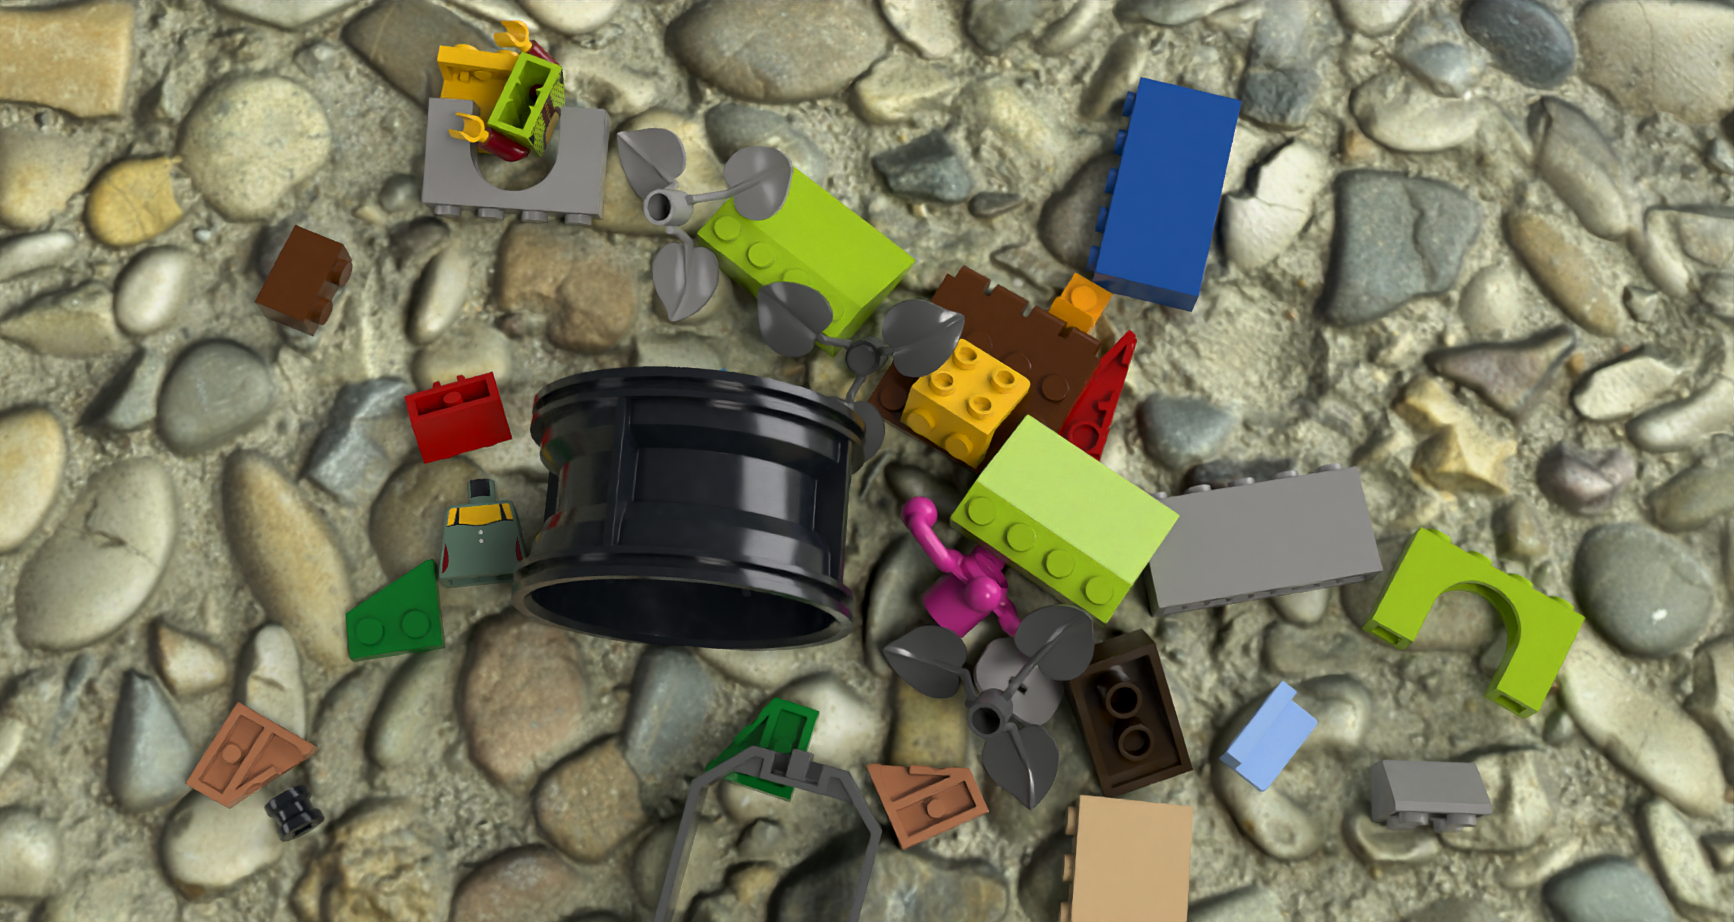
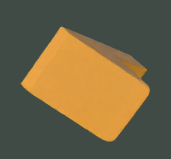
(1080, 304)

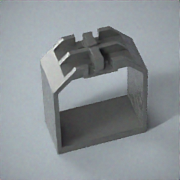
(791, 770)

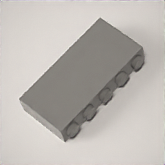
(1263, 540)

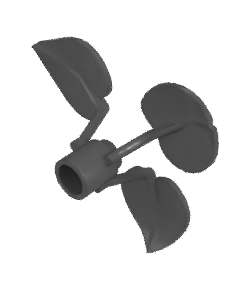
(917, 331)
(1020, 760)

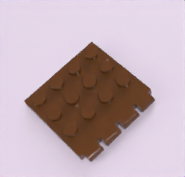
(1030, 345)

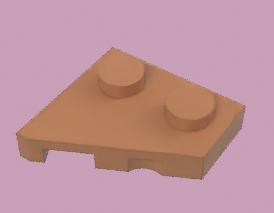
(247, 757)
(926, 800)

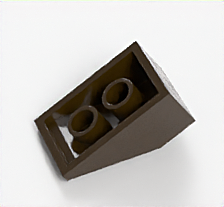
(1128, 716)

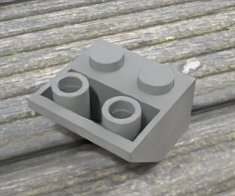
(1428, 793)

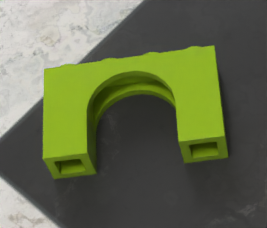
(1536, 625)

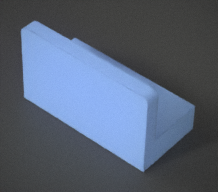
(1269, 738)

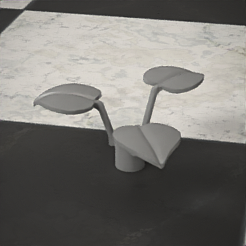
(652, 161)

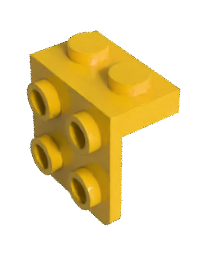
(475, 76)
(964, 402)

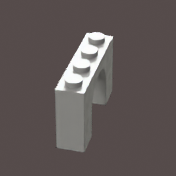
(569, 191)

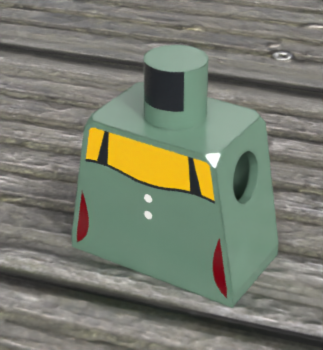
(481, 539)

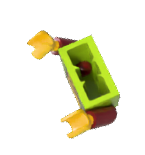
(527, 106)

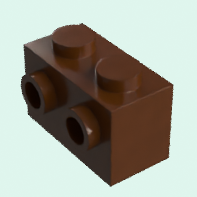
(305, 281)

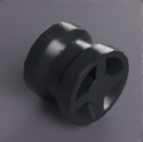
(294, 813)

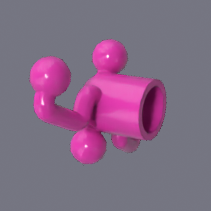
(970, 583)

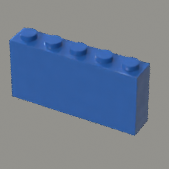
(1164, 194)

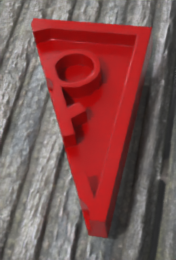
(1094, 412)

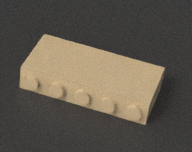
(1126, 861)

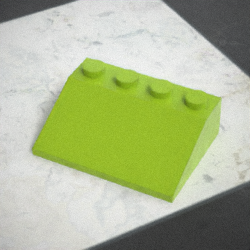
(811, 244)
(1063, 520)

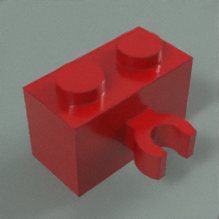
(458, 417)

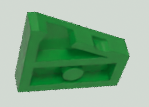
(399, 618)
(777, 728)

